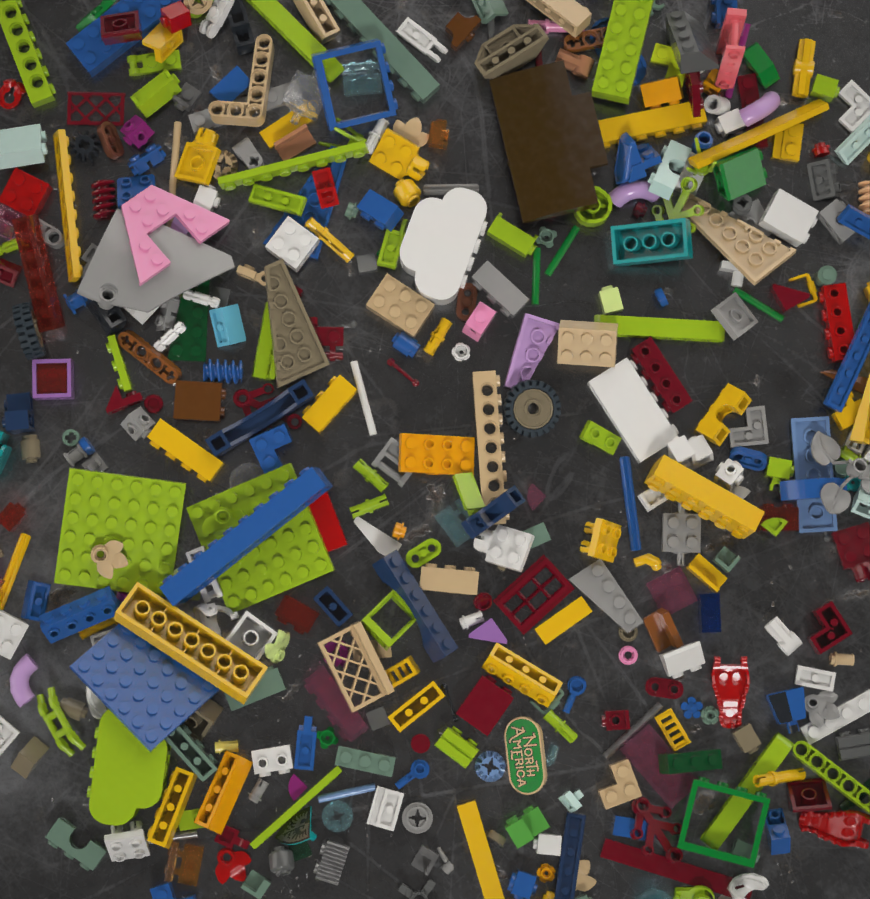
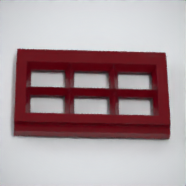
(544, 608)

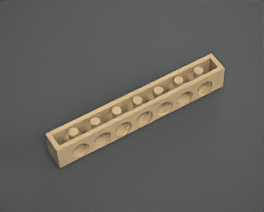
(480, 380)

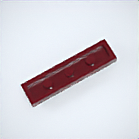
(748, 94)

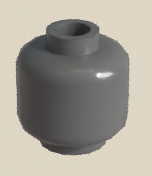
(281, 861)

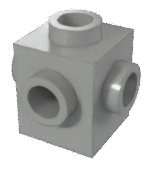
(138, 424)

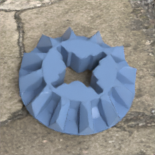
(481, 770)

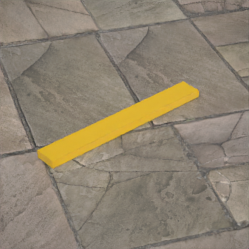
(758, 133)

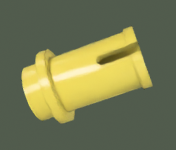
(222, 746)

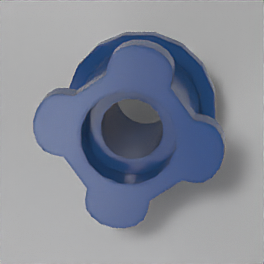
(75, 301)

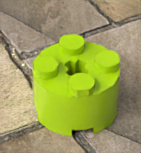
(596, 217)

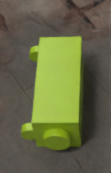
(156, 93)
(512, 236)

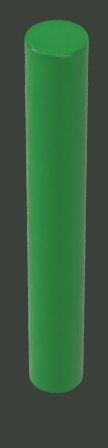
(562, 250)
(536, 276)
(758, 304)

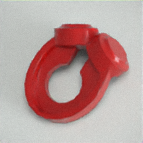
(19, 91)

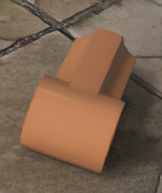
(579, 64)

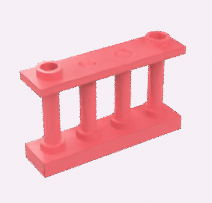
(729, 48)

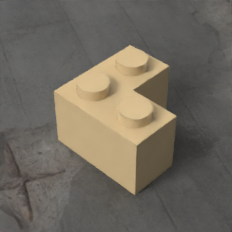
(623, 789)

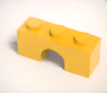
(729, 400)

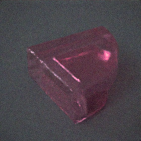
(534, 496)

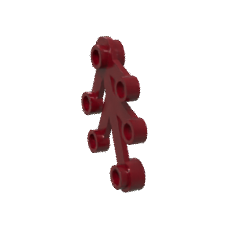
(256, 404)
(654, 828)

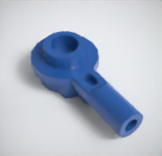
(576, 686)
(419, 770)

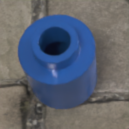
(705, 141)
(405, 344)

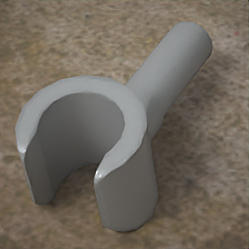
(447, 867)

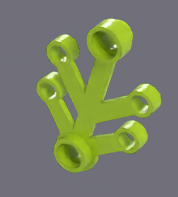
(675, 212)

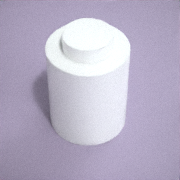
(717, 105)

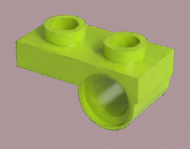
(600, 437)

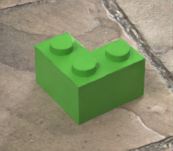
(526, 826)

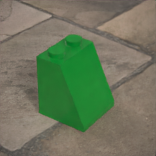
(740, 173)

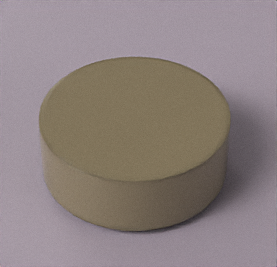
(496, 837)

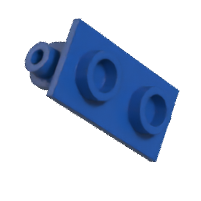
(139, 161)

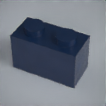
(333, 606)

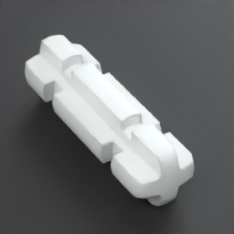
(201, 298)
(169, 336)

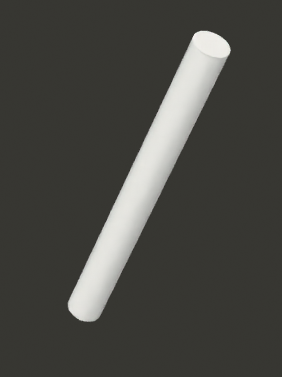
(363, 398)

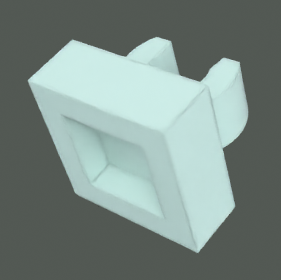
(570, 800)

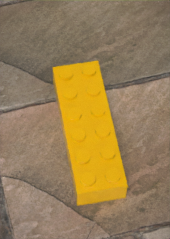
(704, 497)

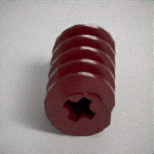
(102, 199)

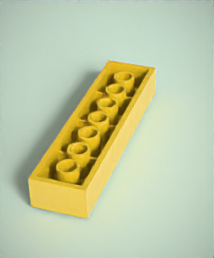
(190, 643)

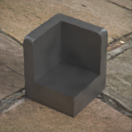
(425, 859)

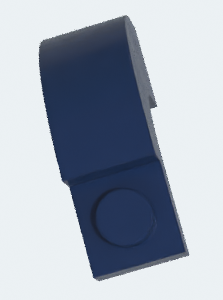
(493, 512)

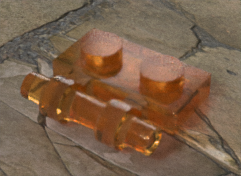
(190, 863)

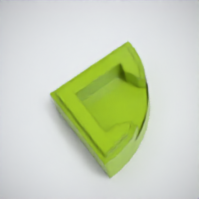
(774, 525)

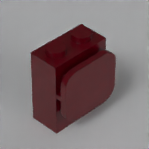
(485, 704)

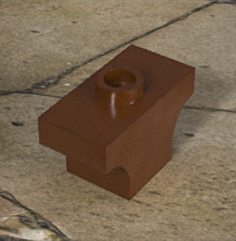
(462, 30)

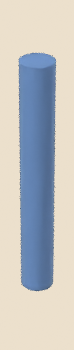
(346, 792)

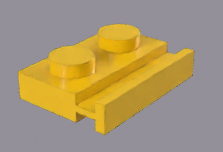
(788, 144)

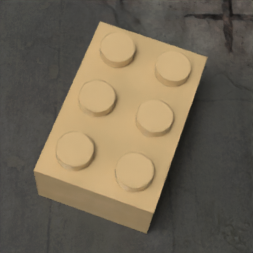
(400, 305)
(587, 343)

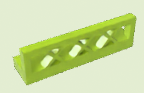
(264, 359)

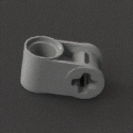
(248, 153)
(48, 232)

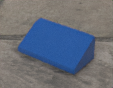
(35, 600)

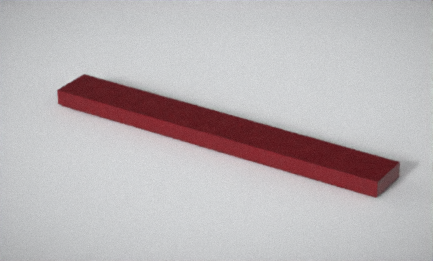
(659, 865)

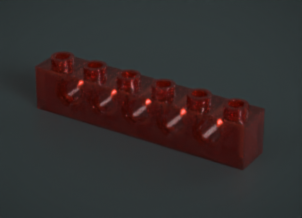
(38, 273)

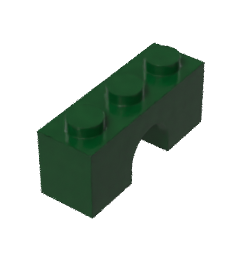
(690, 761)

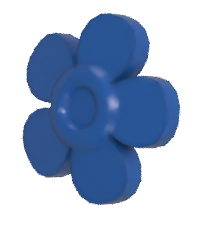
(691, 708)

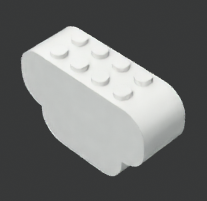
(442, 243)

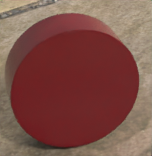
(153, 404)
(420, 743)

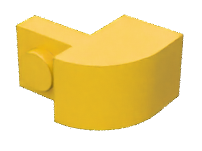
(848, 415)

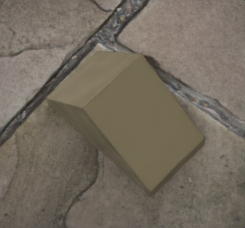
(29, 757)

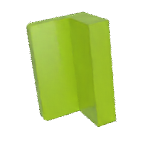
(468, 492)

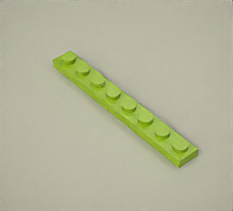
(286, 167)

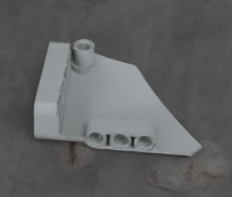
(115, 276)

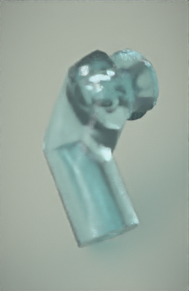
(552, 755)

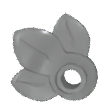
(824, 707)

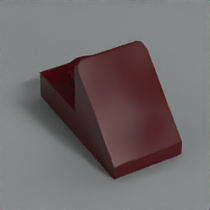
(119, 403)

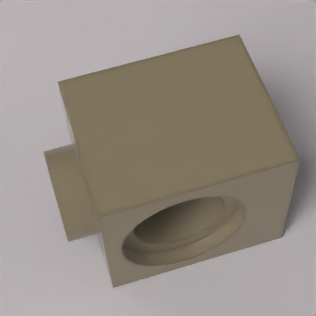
(746, 738)

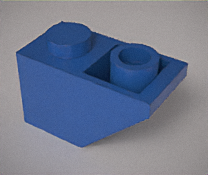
(777, 832)

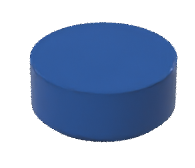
(661, 297)
(86, 446)

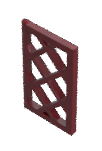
(86, 95)

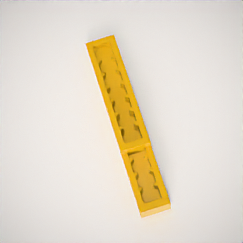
(861, 428)
(480, 850)

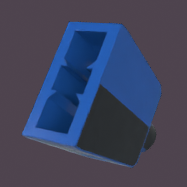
(788, 707)

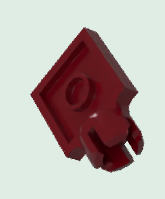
(854, 550)

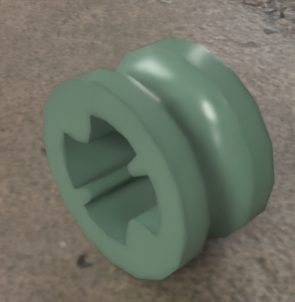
(67, 433)

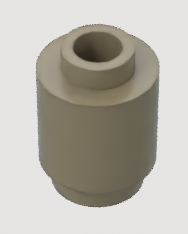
(30, 448)
(74, 708)

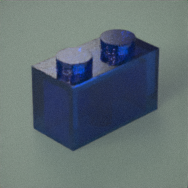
(709, 613)

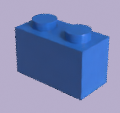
(379, 210)

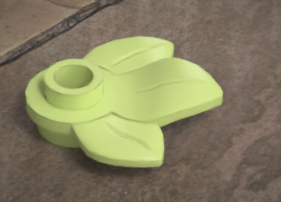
(276, 650)

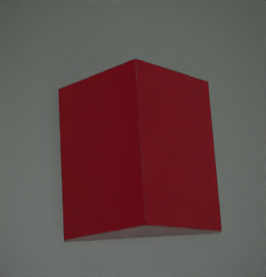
(121, 28)
(808, 795)

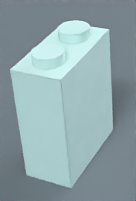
(22, 146)

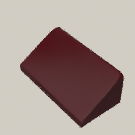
(9, 272)

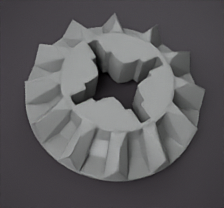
(410, 824)

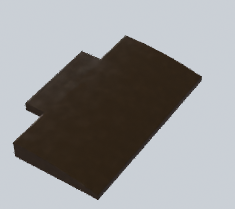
(548, 141)

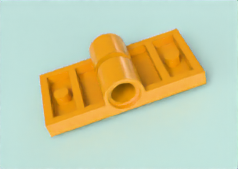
(436, 454)

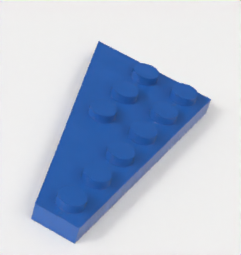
(312, 206)

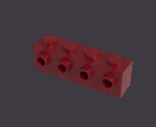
(661, 376)

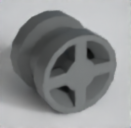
(739, 207)

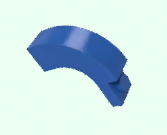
(806, 488)

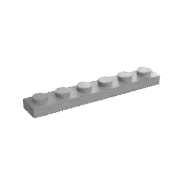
(203, 118)

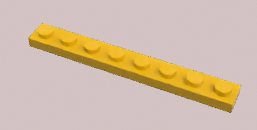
(68, 212)

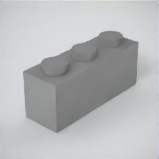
(499, 289)

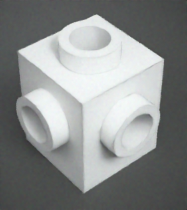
(729, 474)

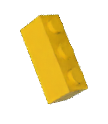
(329, 403)
(416, 706)

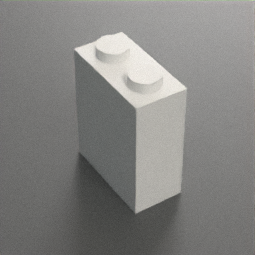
(788, 218)

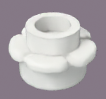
(465, 348)

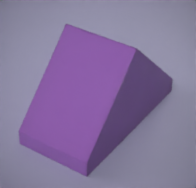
(488, 632)

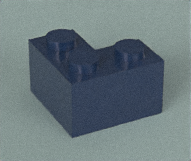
(19, 413)

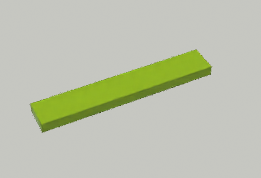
(296, 807)

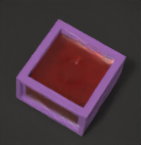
(53, 379)

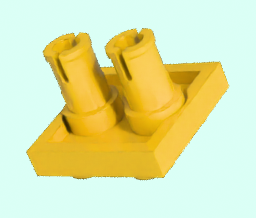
(603, 540)

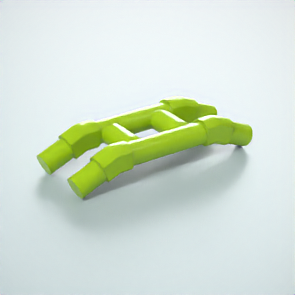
(66, 727)

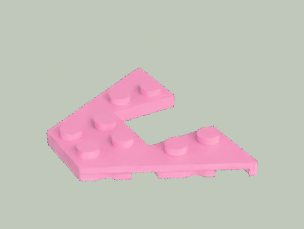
(153, 209)

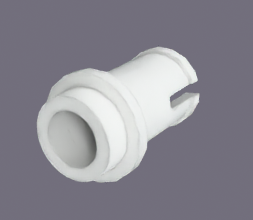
(470, 620)

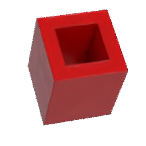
(175, 17)

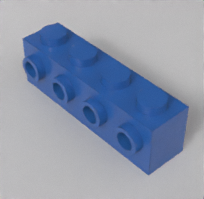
(74, 615)

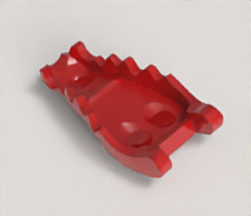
(730, 688)
(839, 827)

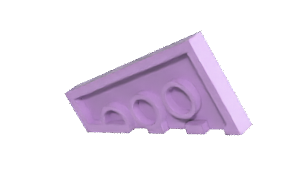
(530, 346)

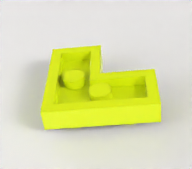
(664, 56)

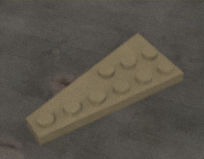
(292, 333)

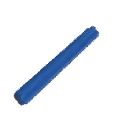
(630, 504)

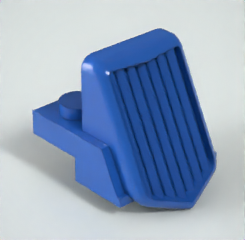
(633, 160)

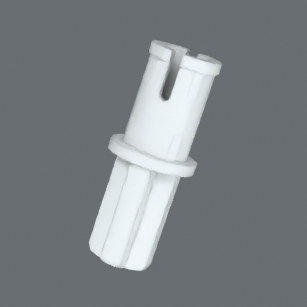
(376, 134)

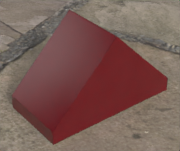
(787, 297)

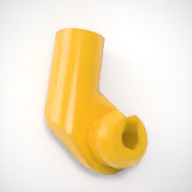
(648, 559)

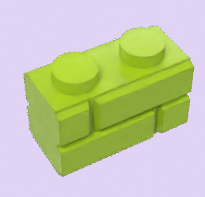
(456, 746)

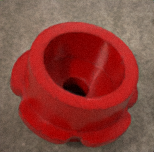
(821, 150)

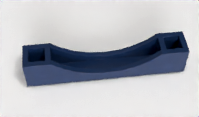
(260, 419)
(434, 634)

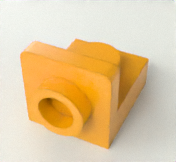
(708, 83)

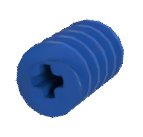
(223, 371)

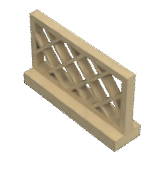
(371, 659)

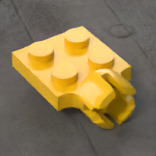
(399, 157)
(199, 158)

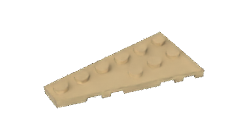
(739, 242)

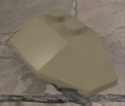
(510, 50)

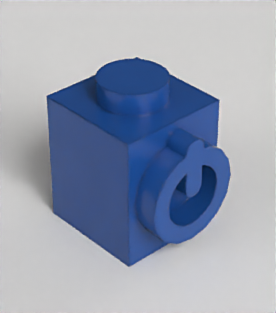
(522, 884)

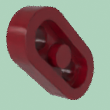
(664, 688)

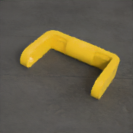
(811, 286)

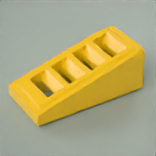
(411, 663)
(682, 743)

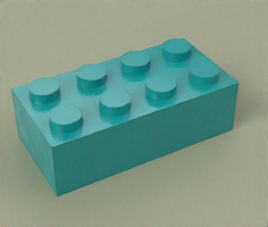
(651, 242)

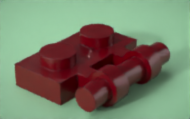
(331, 337)

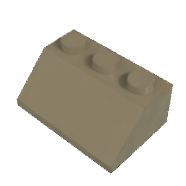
(203, 719)

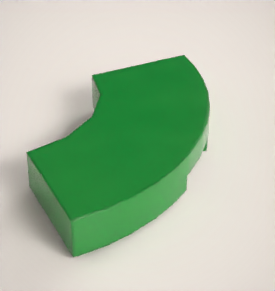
(94, 14)

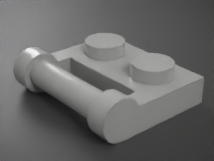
(391, 451)

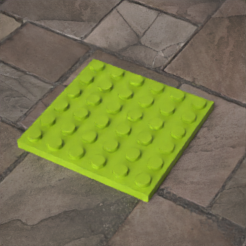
(125, 509)
(281, 561)

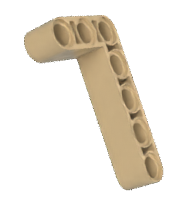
(255, 89)

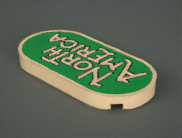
(525, 755)

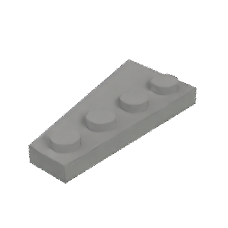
(602, 589)

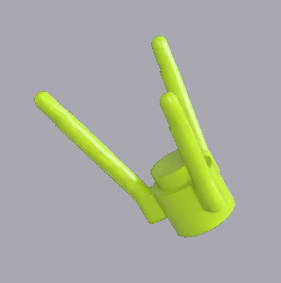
(355, 137)
(704, 170)

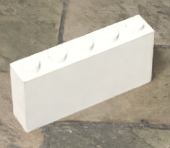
(633, 409)

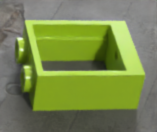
(376, 632)

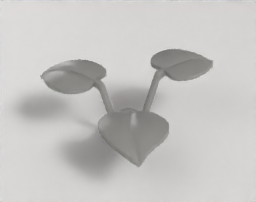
(827, 450)

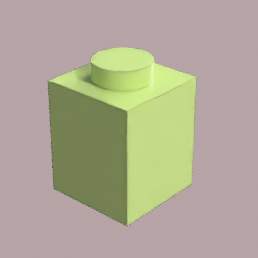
(610, 300)

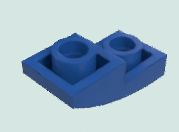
(624, 825)

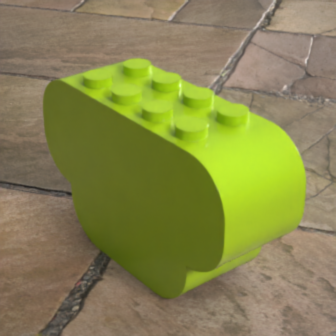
(124, 773)

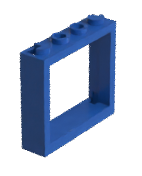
(324, 90)

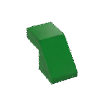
(761, 64)

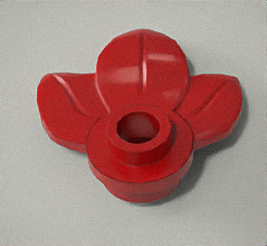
(232, 868)

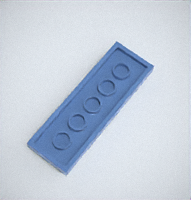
(812, 512)

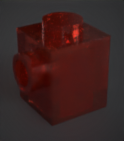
(12, 516)

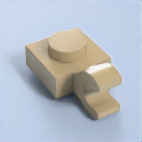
(249, 273)

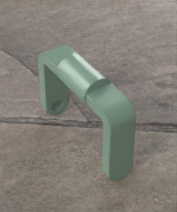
(553, 705)

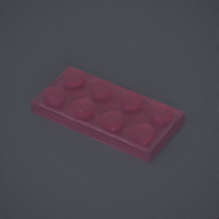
(643, 754)

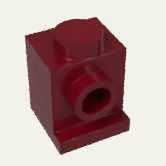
(624, 722)

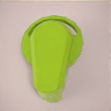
(695, 892)

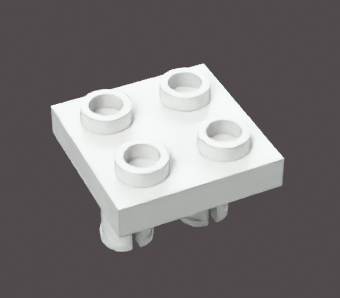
(127, 844)

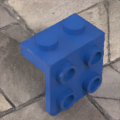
(131, 186)

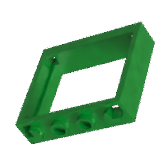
(740, 792)

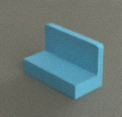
(227, 325)

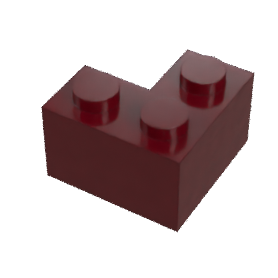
(833, 628)

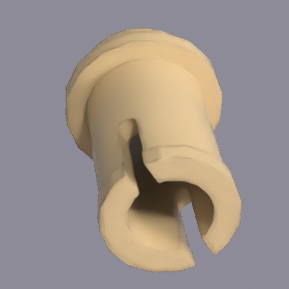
(841, 659)

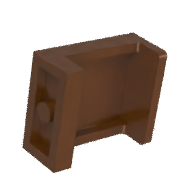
(199, 401)

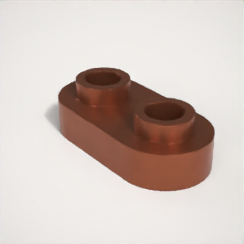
(110, 140)
(466, 302)

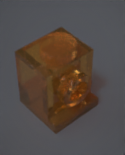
(438, 134)

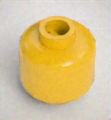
(407, 192)

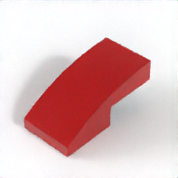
(325, 188)

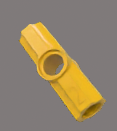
(803, 68)

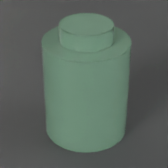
(825, 276)

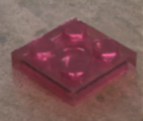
(672, 591)

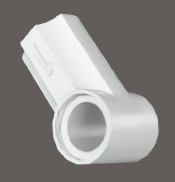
(786, 639)

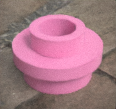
(634, 655)

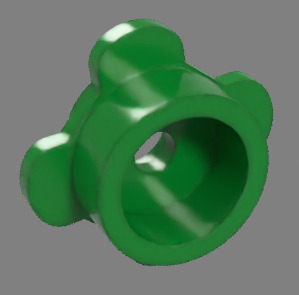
(332, 739)

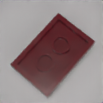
(694, 88)

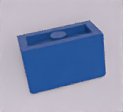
(231, 85)

